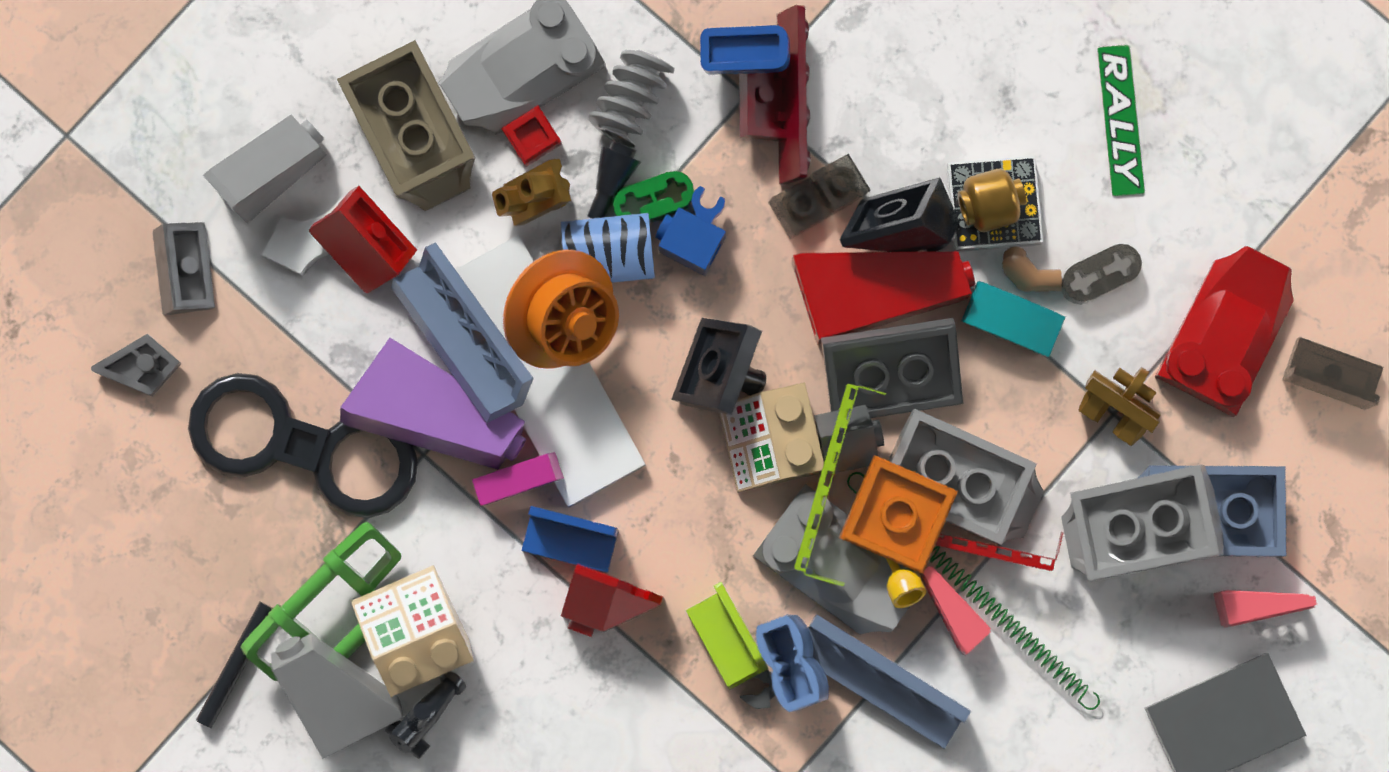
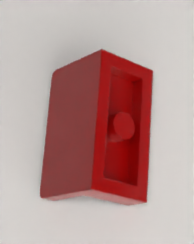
(363, 241)

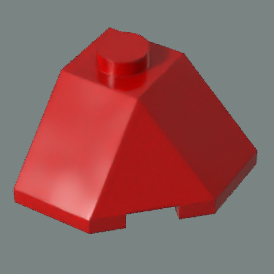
(604, 601)

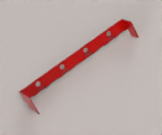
(1015, 557)

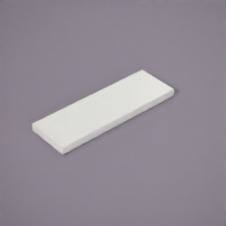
(565, 404)

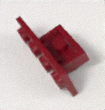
(776, 103)

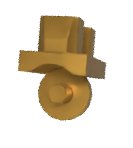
(533, 193)
(1137, 415)

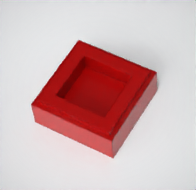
(531, 136)

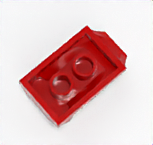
(1229, 329)

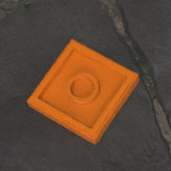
(898, 514)

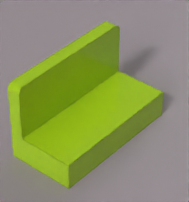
(727, 638)

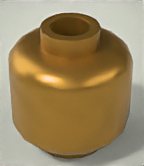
(991, 200)

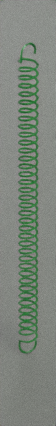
(1002, 621)

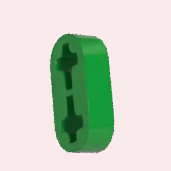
(650, 189)

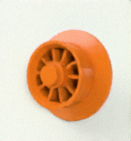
(561, 311)

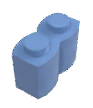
(789, 652)

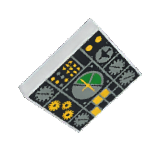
(1022, 233)

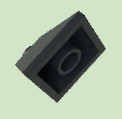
(903, 220)

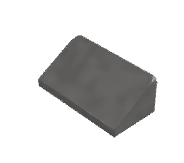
(183, 267)

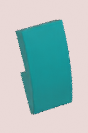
(1013, 318)

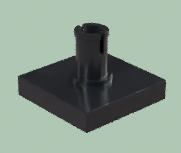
(719, 367)

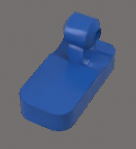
(744, 50)

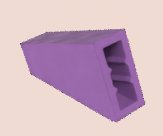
(427, 408)

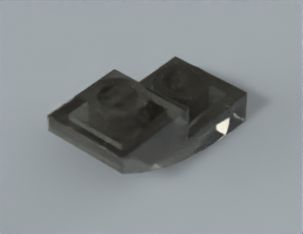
(819, 196)

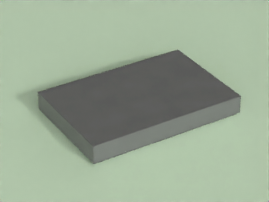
(908, 362)
(1226, 719)

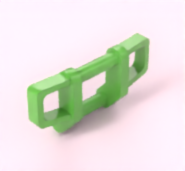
(334, 565)

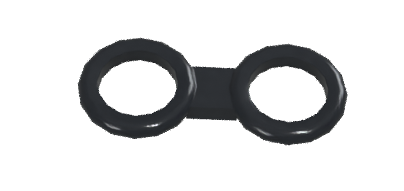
(296, 445)

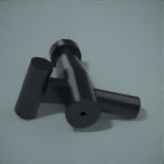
(409, 732)

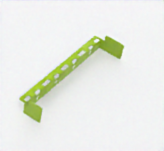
(822, 490)

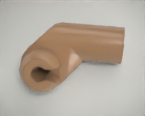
(1026, 275)

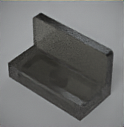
(1333, 373)

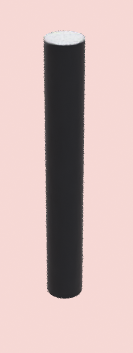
(230, 671)

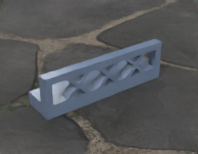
(463, 335)
(885, 683)

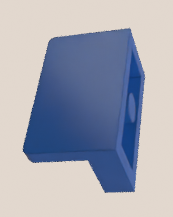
(570, 539)

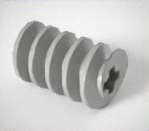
(629, 95)

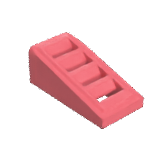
(1248, 606)
(960, 619)

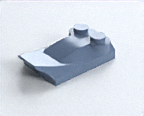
(1249, 507)

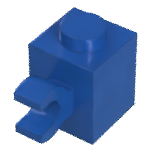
(690, 237)

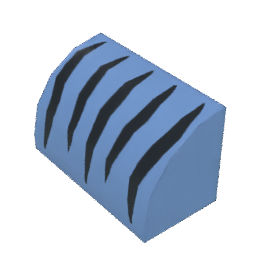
(616, 242)

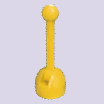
(904, 586)

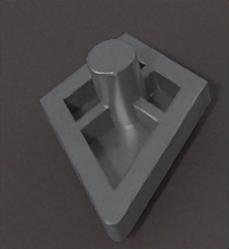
(139, 365)

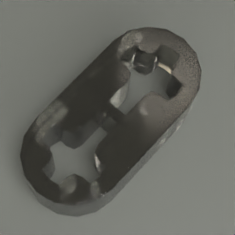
(1096, 264)

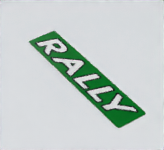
(1120, 120)

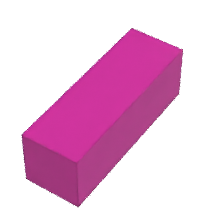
(517, 478)

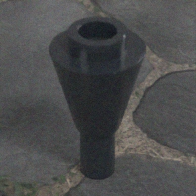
(614, 171)

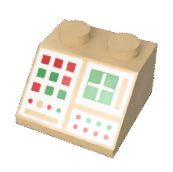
(772, 438)
(412, 631)

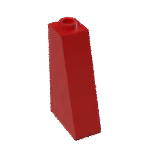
(875, 289)

